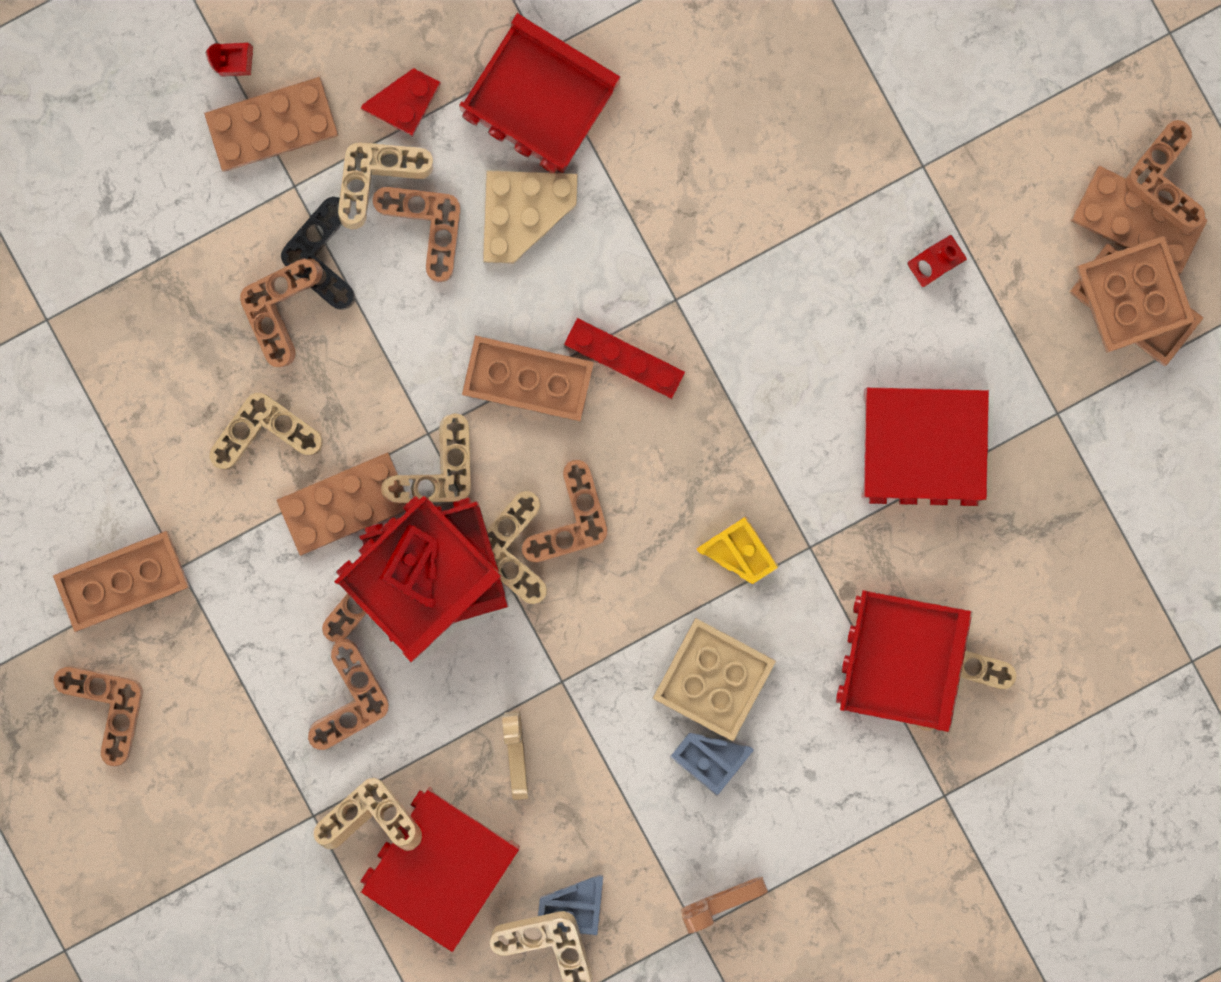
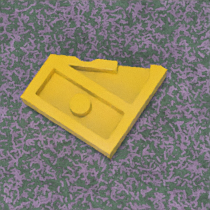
(740, 551)

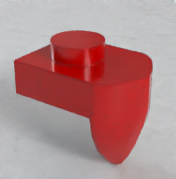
(230, 58)

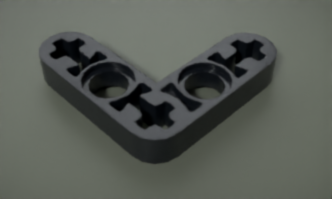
(310, 250)

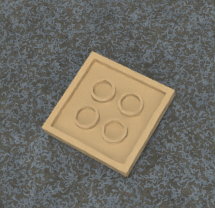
(714, 679)

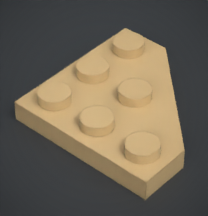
(522, 210)

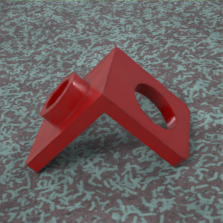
(941, 258)

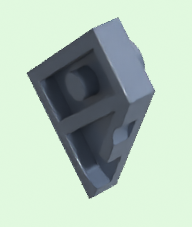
(710, 760)
(578, 899)

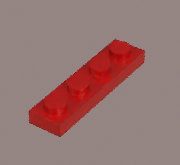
(624, 358)

